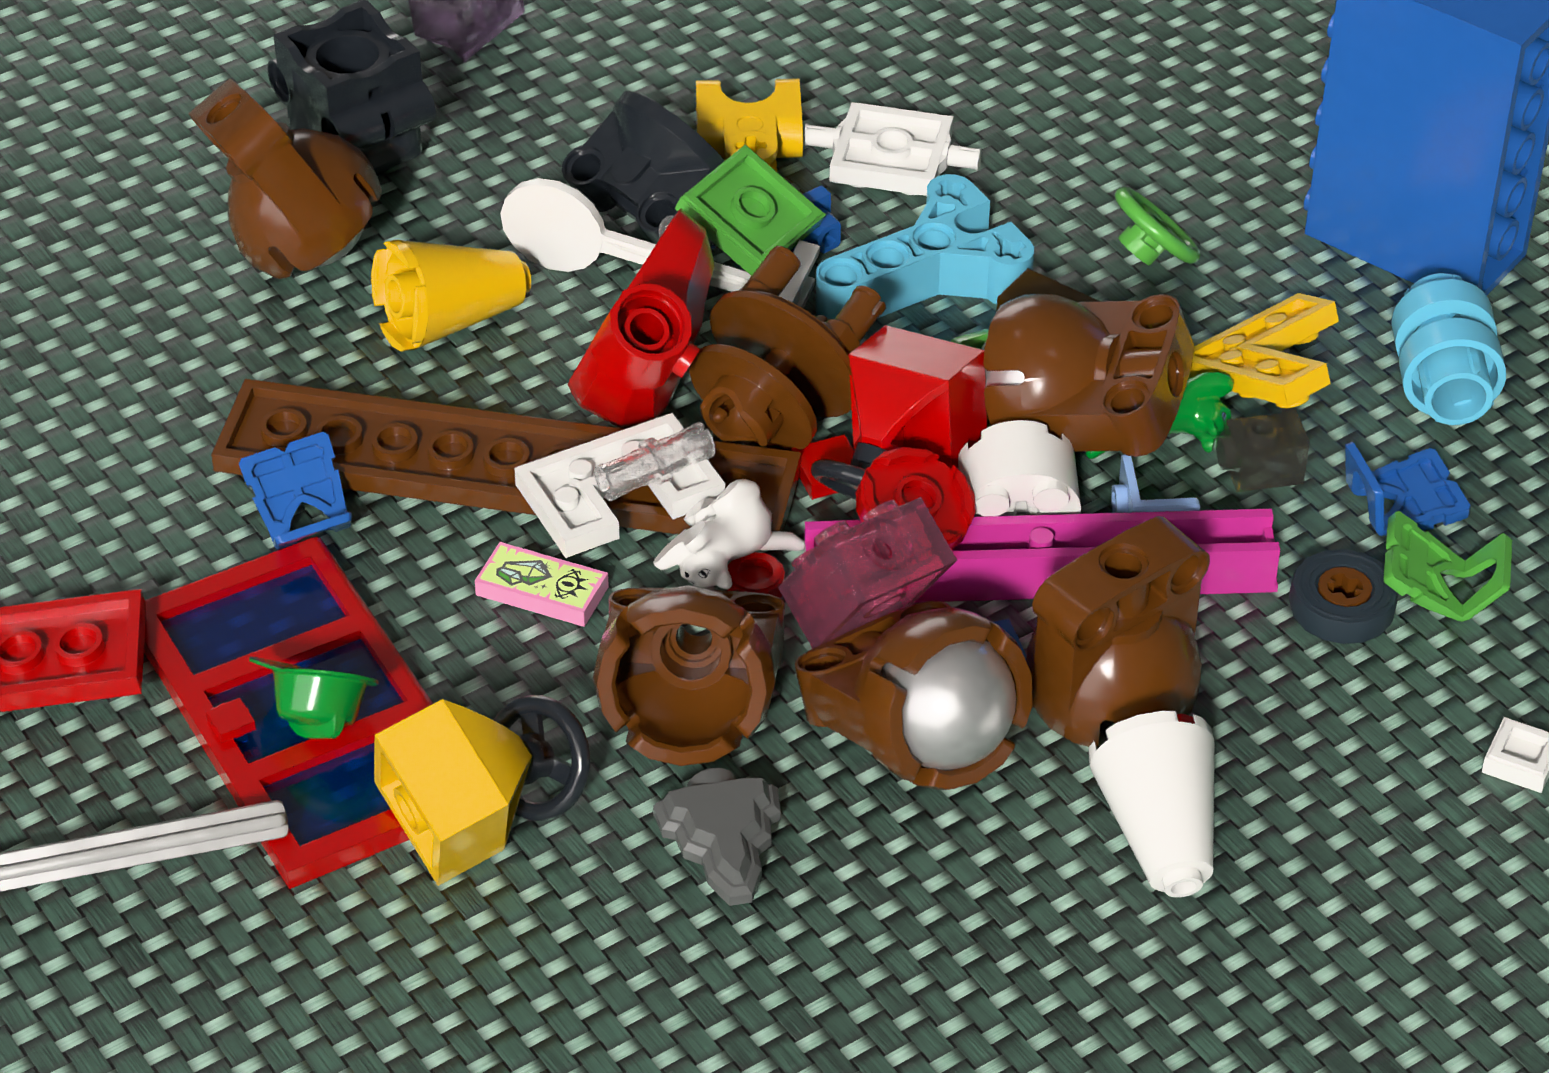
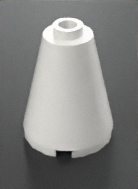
(1162, 795)

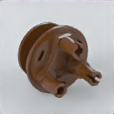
(777, 360)

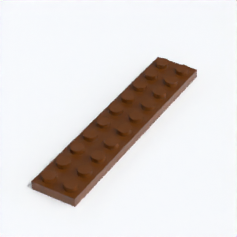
(460, 451)

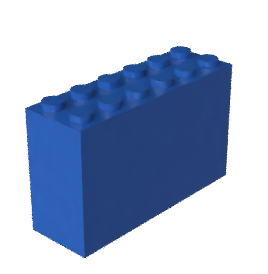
(1432, 135)

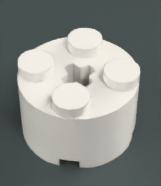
(1021, 471)

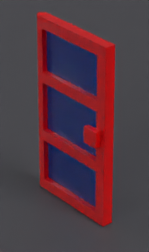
(301, 613)

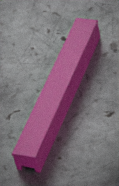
(1018, 553)

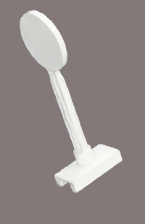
(566, 234)

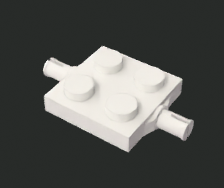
(891, 148)

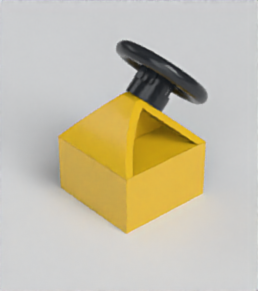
(462, 776)

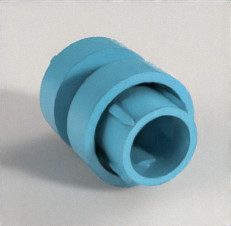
(1448, 349)

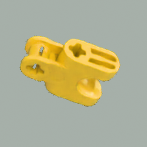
(767, 127)

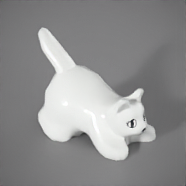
(722, 532)

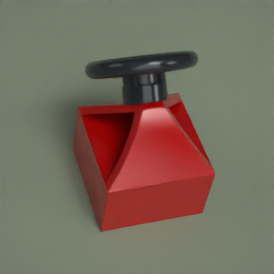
(909, 395)

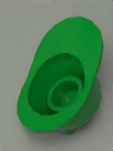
(316, 700)

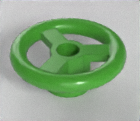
(1152, 230)

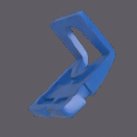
(292, 477)
(1417, 486)

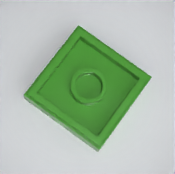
(750, 209)

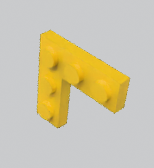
(1254, 355)

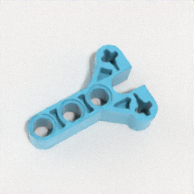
(940, 255)

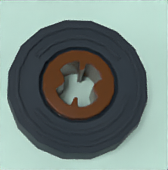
(1342, 596)

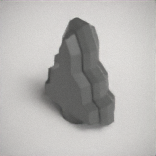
(723, 828)

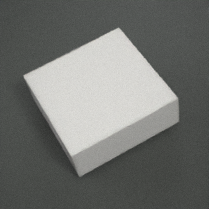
(1519, 755)

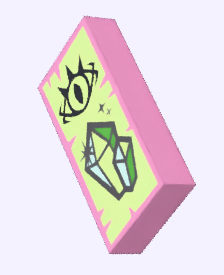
(541, 584)

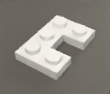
(570, 503)

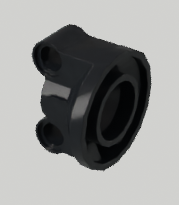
(640, 162)

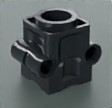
(355, 83)

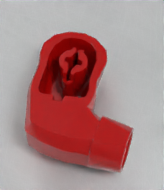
(649, 331)

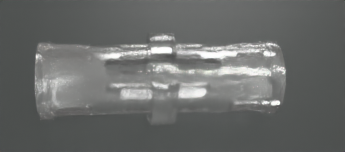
(654, 461)

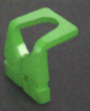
(1418, 559)

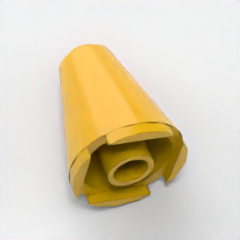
(442, 289)

